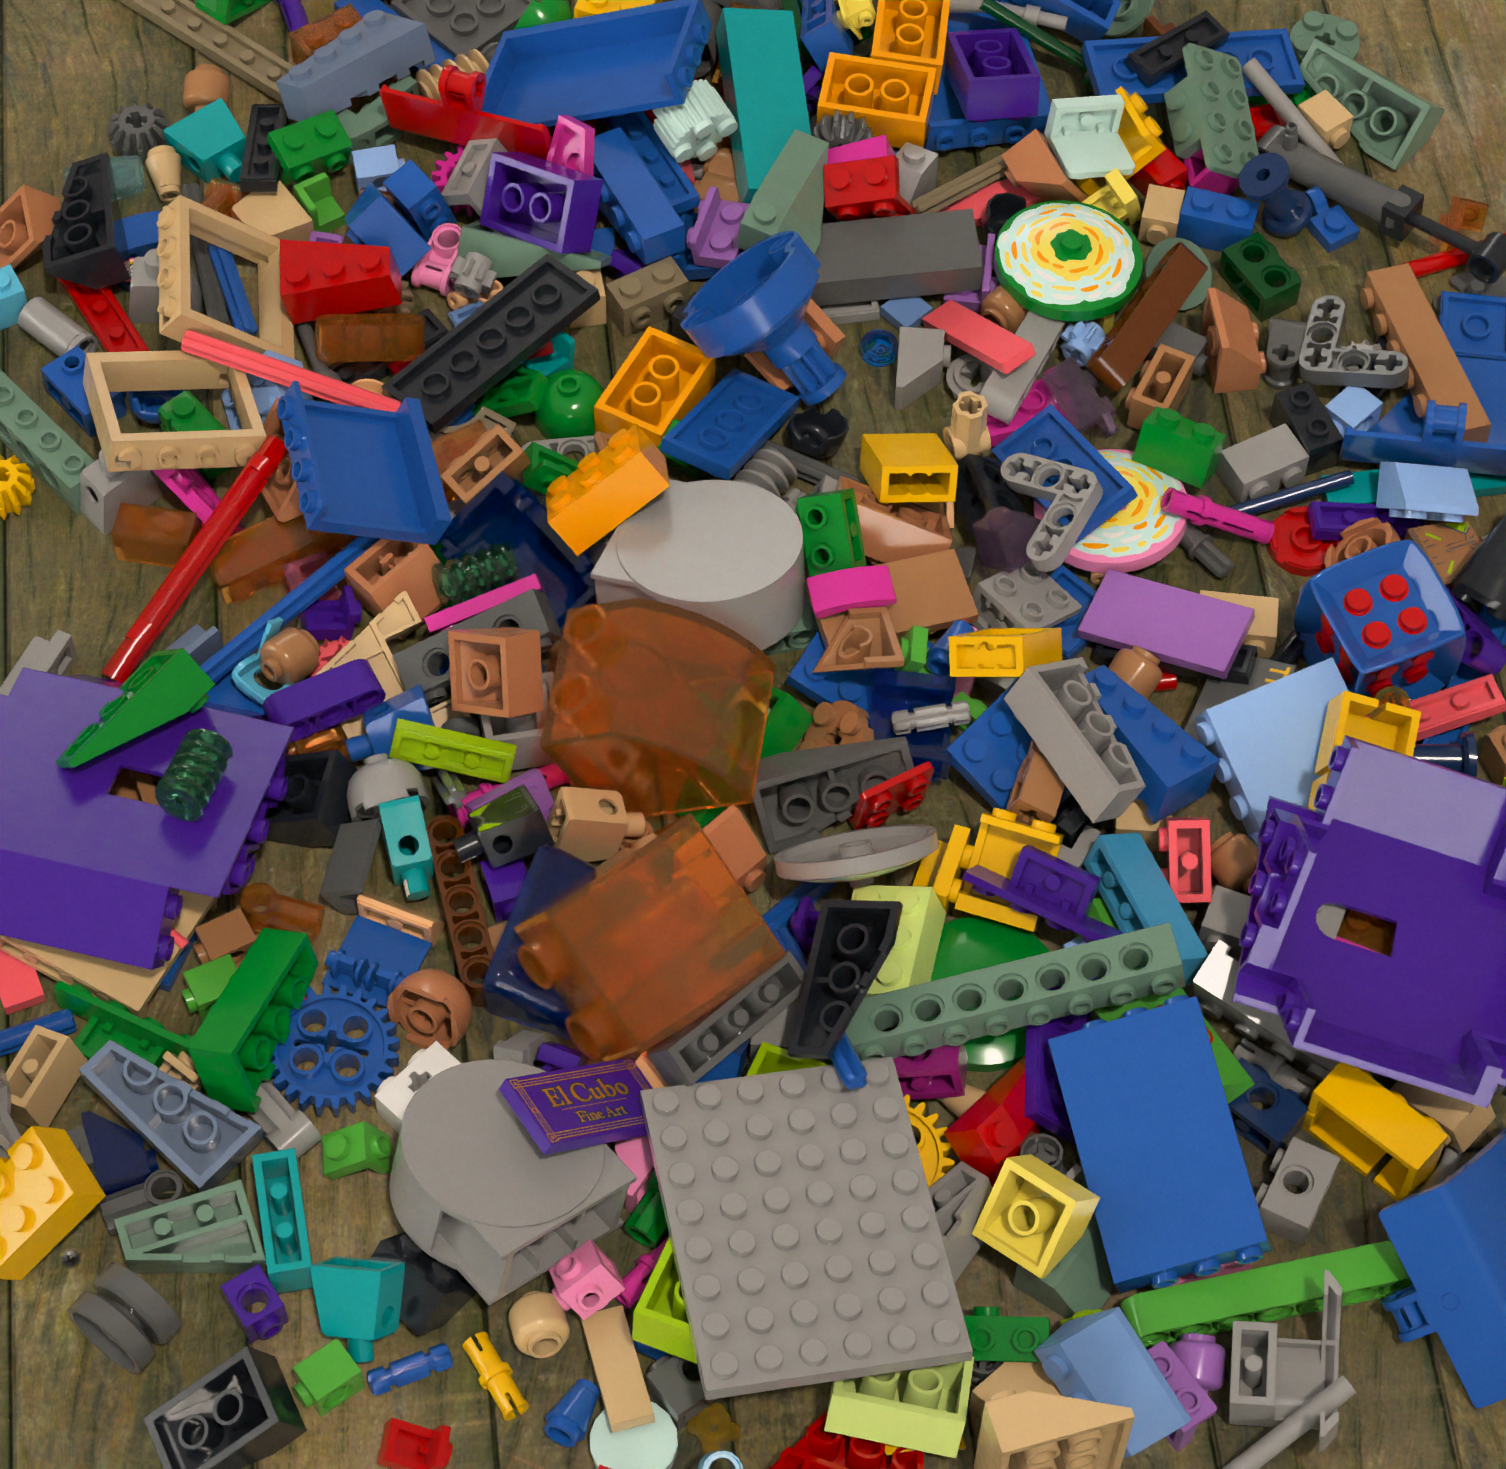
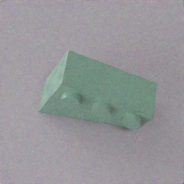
(194, 1234)

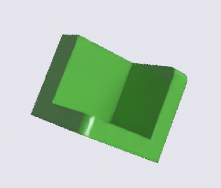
(318, 202)

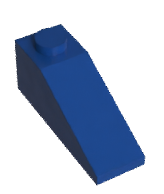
(823, 31)

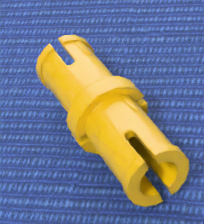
(495, 1376)

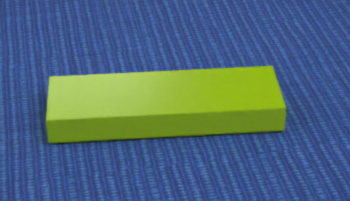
(453, 751)

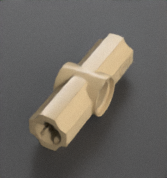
(968, 427)

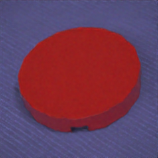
(1294, 546)

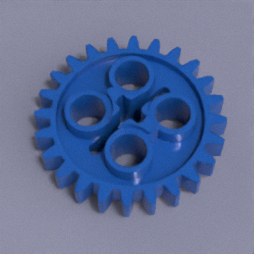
(323, 1083)

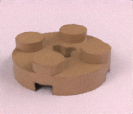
(836, 720)

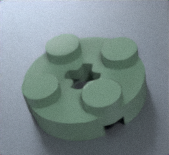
(1327, 28)

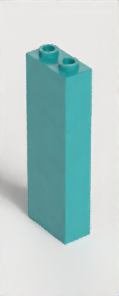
(760, 89)

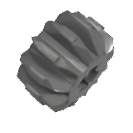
(842, 129)
(137, 130)

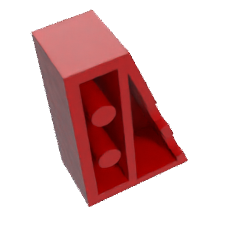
(336, 278)

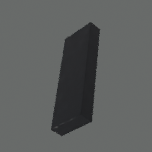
(1165, 53)

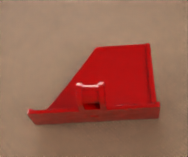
(461, 116)

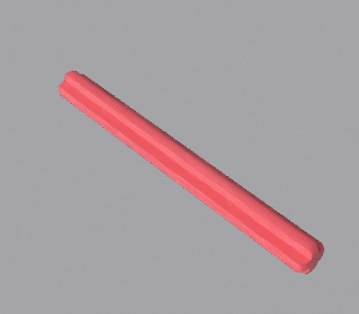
(284, 372)

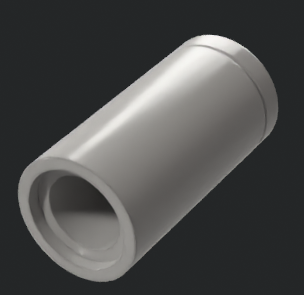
(54, 328)

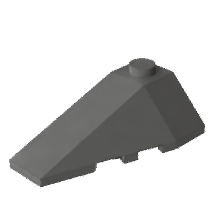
(815, 787)

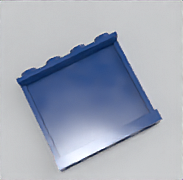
(364, 469)

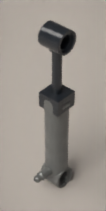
(1395, 209)

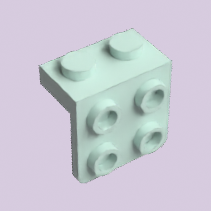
(1087, 136)

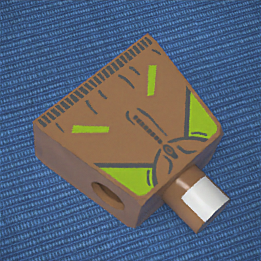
(1446, 545)

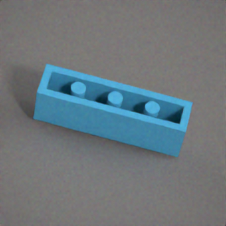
(1141, 894)

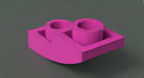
(851, 588)

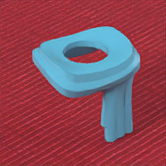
(244, 672)

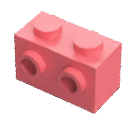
(1187, 857)

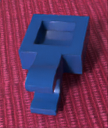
(1330, 225)

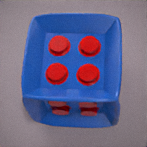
(1383, 622)

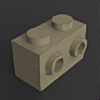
(646, 296)

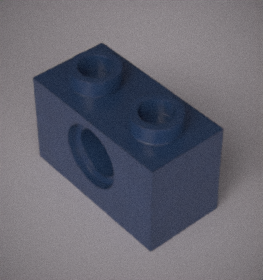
(1270, 1127)

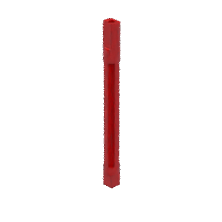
(195, 559)

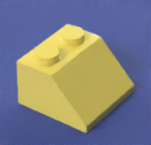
(1034, 1214)

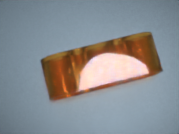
(369, 337)

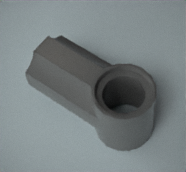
(141, 1197)

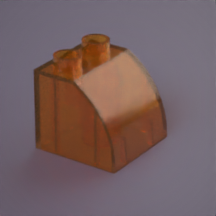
(658, 707)
(647, 942)

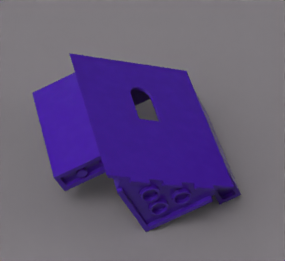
(1409, 850)
(107, 868)

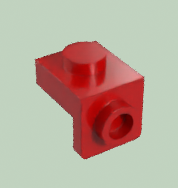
(414, 1446)

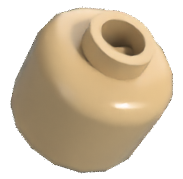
(538, 1324)

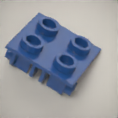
(374, 959)

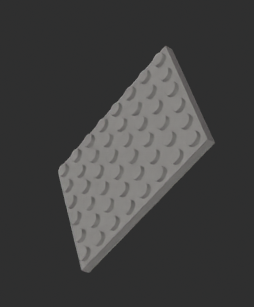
(802, 1229)

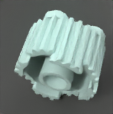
(696, 125)

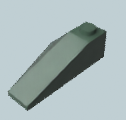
(1387, 116)
(789, 195)
(514, 256)
(1078, 1281)

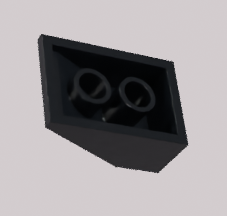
(313, 800)
(227, 1416)

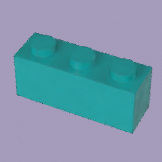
(283, 1220)

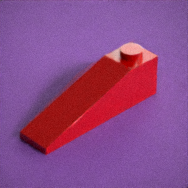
(994, 1125)

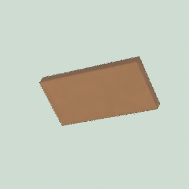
(928, 595)

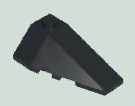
(88, 230)
(843, 962)

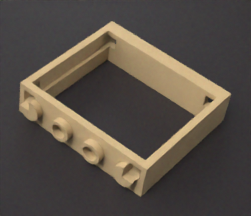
(174, 230)
(169, 450)

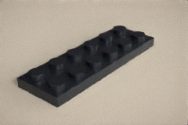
(493, 341)

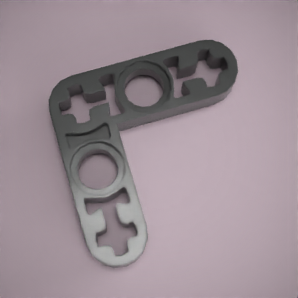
(1335, 359)

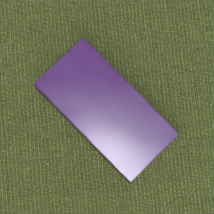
(1167, 623)

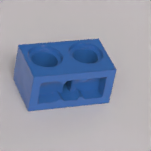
(418, 199)

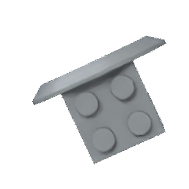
(1282, 1374)

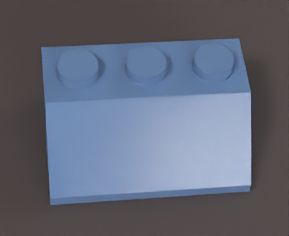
(1107, 1363)

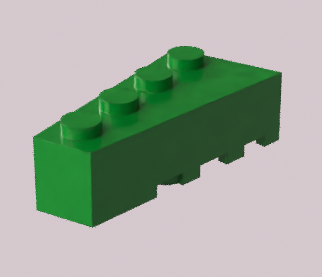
(251, 1017)

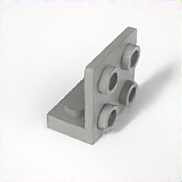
(1022, 600)

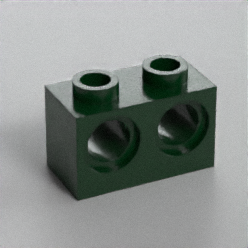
(1260, 276)

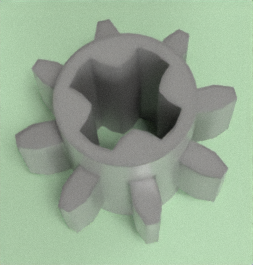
(473, 274)

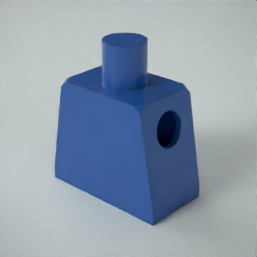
(382, 720)

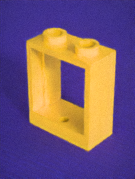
(1003, 651)

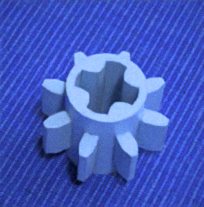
(1082, 341)

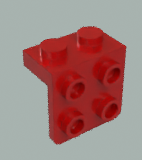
(864, 189)
(900, 792)

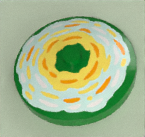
(1068, 260)

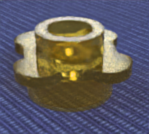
(713, 1415)

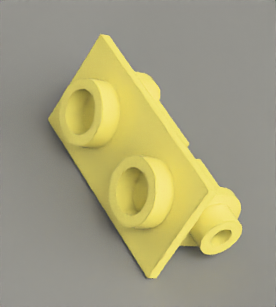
(855, 15)

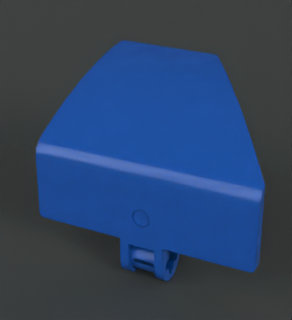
(1439, 440)
(1457, 1264)

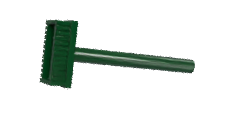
(1042, 39)

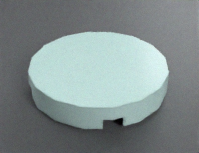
(635, 1448)

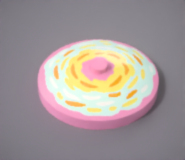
(1136, 533)

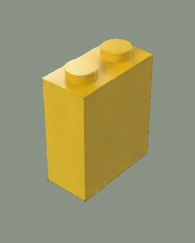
(908, 467)

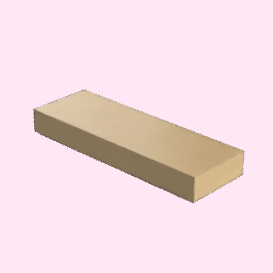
(617, 1369)

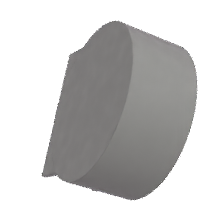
(715, 552)
(483, 1191)

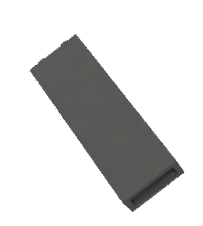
(898, 257)

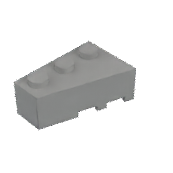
(958, 1205)

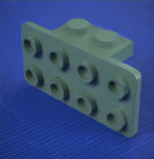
(1212, 112)

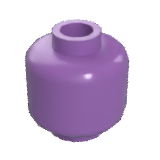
(1202, 1359)

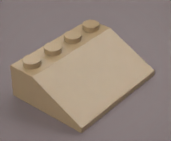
(1051, 1432)

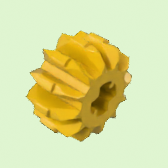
(15, 486)

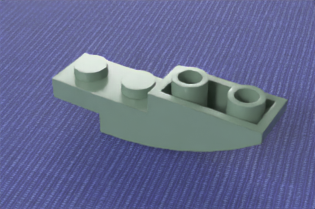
(371, 126)

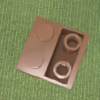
(391, 569)

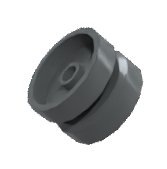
(124, 1317)

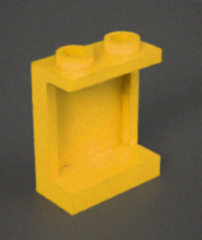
(1138, 134)
(998, 849)

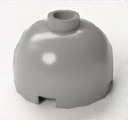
(382, 782)

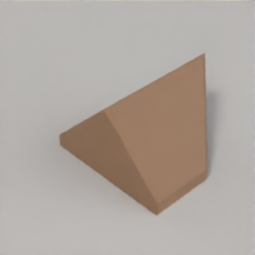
(863, 643)

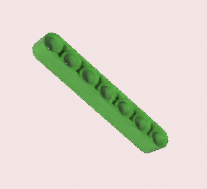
(1264, 1293)

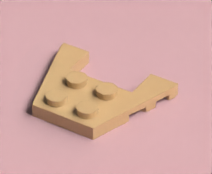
(372, 646)

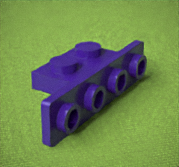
(1048, 889)

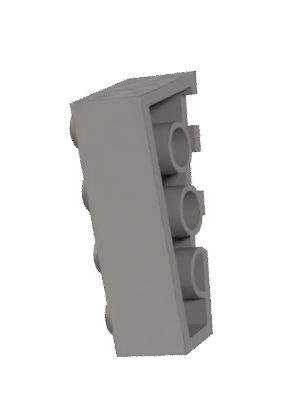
(1076, 736)

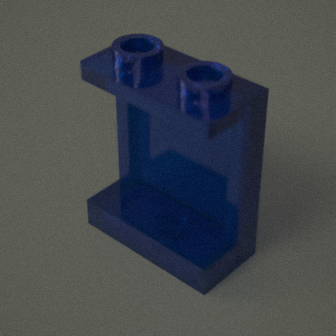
(908, 690)

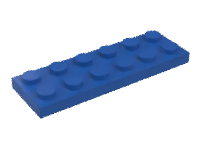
(1270, 47)

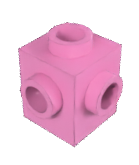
(586, 1280)

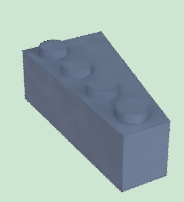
(355, 64)
(181, 1124)

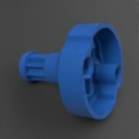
(761, 307)

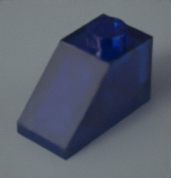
(117, 1154)

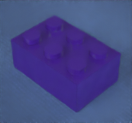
(992, 74)
(541, 202)

